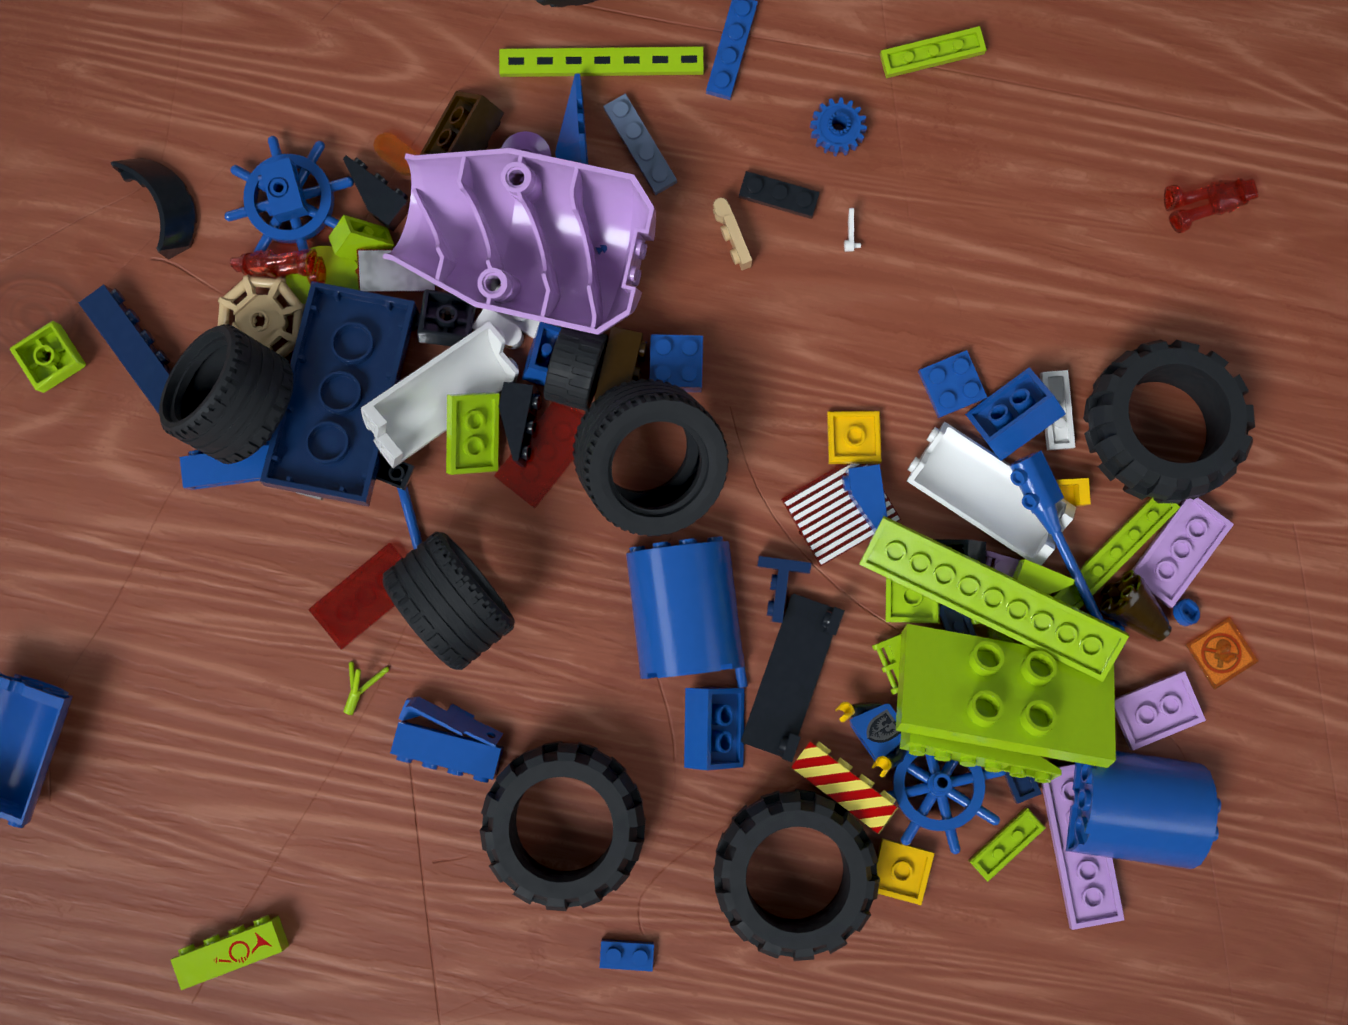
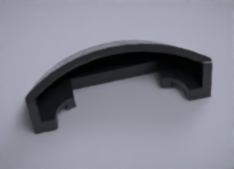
(172, 199)

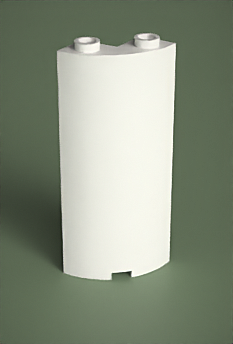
(416, 407)
(980, 491)

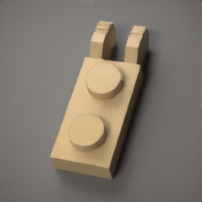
(731, 231)

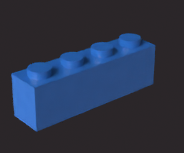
(203, 471)
(446, 750)

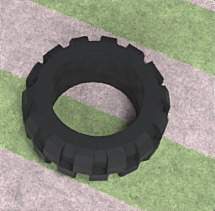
(1211, 388)
(542, 884)
(807, 935)

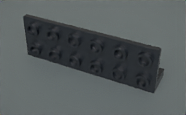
(791, 676)

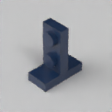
(779, 582)

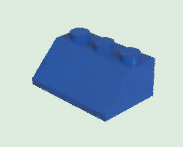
(1015, 413)
(714, 728)

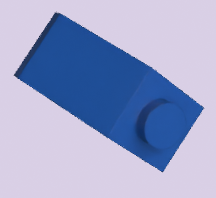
(540, 353)

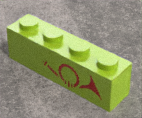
(230, 952)

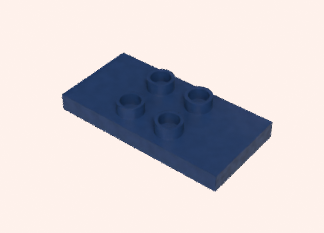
(343, 358)

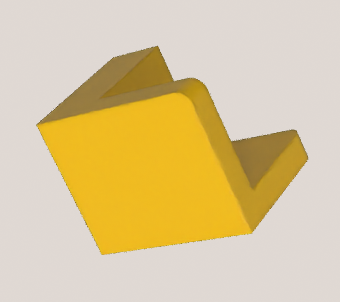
(1075, 491)

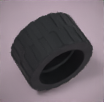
(575, 368)

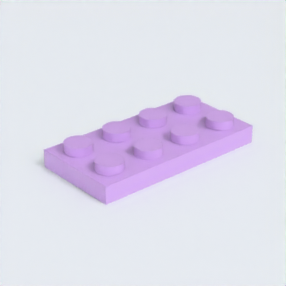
(1181, 549)

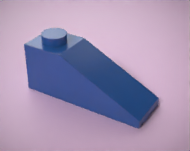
(866, 492)

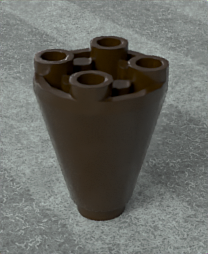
(1134, 606)

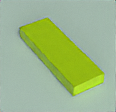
(1006, 844)

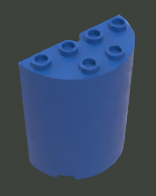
(684, 608)
(29, 732)
(1144, 811)

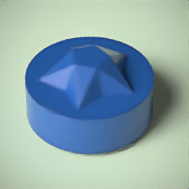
(1186, 612)

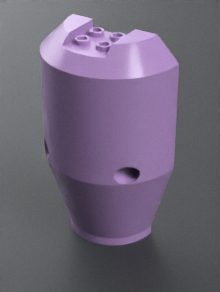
(538, 238)

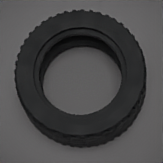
(681, 498)

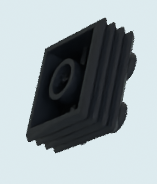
(432, 323)

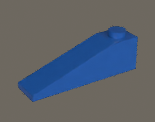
(572, 137)

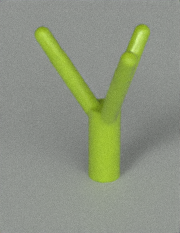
(354, 683)

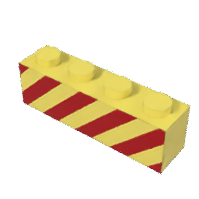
(844, 787)

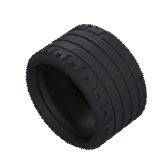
(226, 394)
(447, 601)

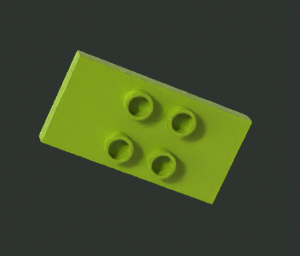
(1003, 697)

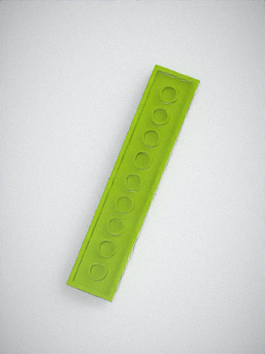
(993, 598)

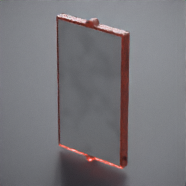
(385, 275)

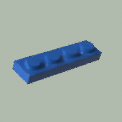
(731, 48)

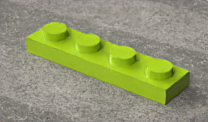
(933, 52)

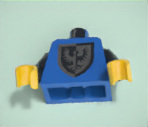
(877, 732)

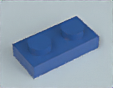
(626, 955)

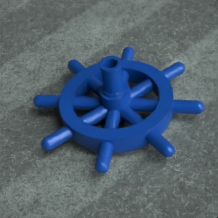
(940, 786)

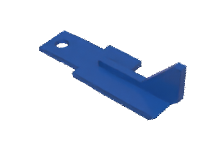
(452, 719)

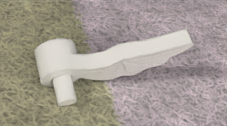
(849, 245)

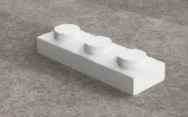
(1061, 433)

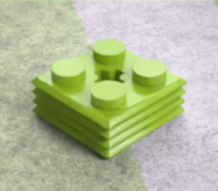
(33, 351)

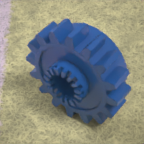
(840, 114)

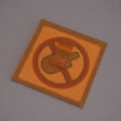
(1221, 653)

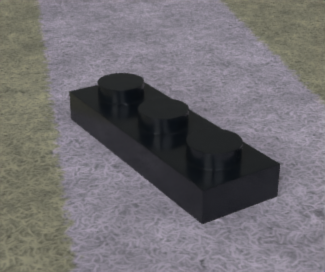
(778, 195)

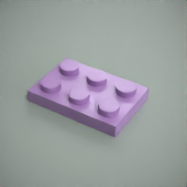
(1158, 710)

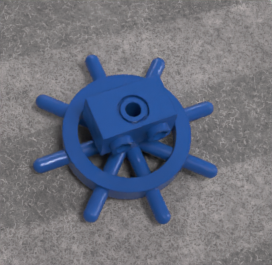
(286, 196)

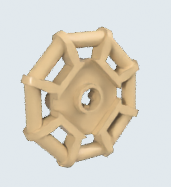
(264, 306)

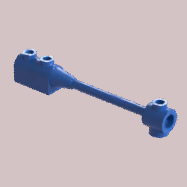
(1040, 496)

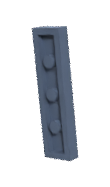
(640, 144)

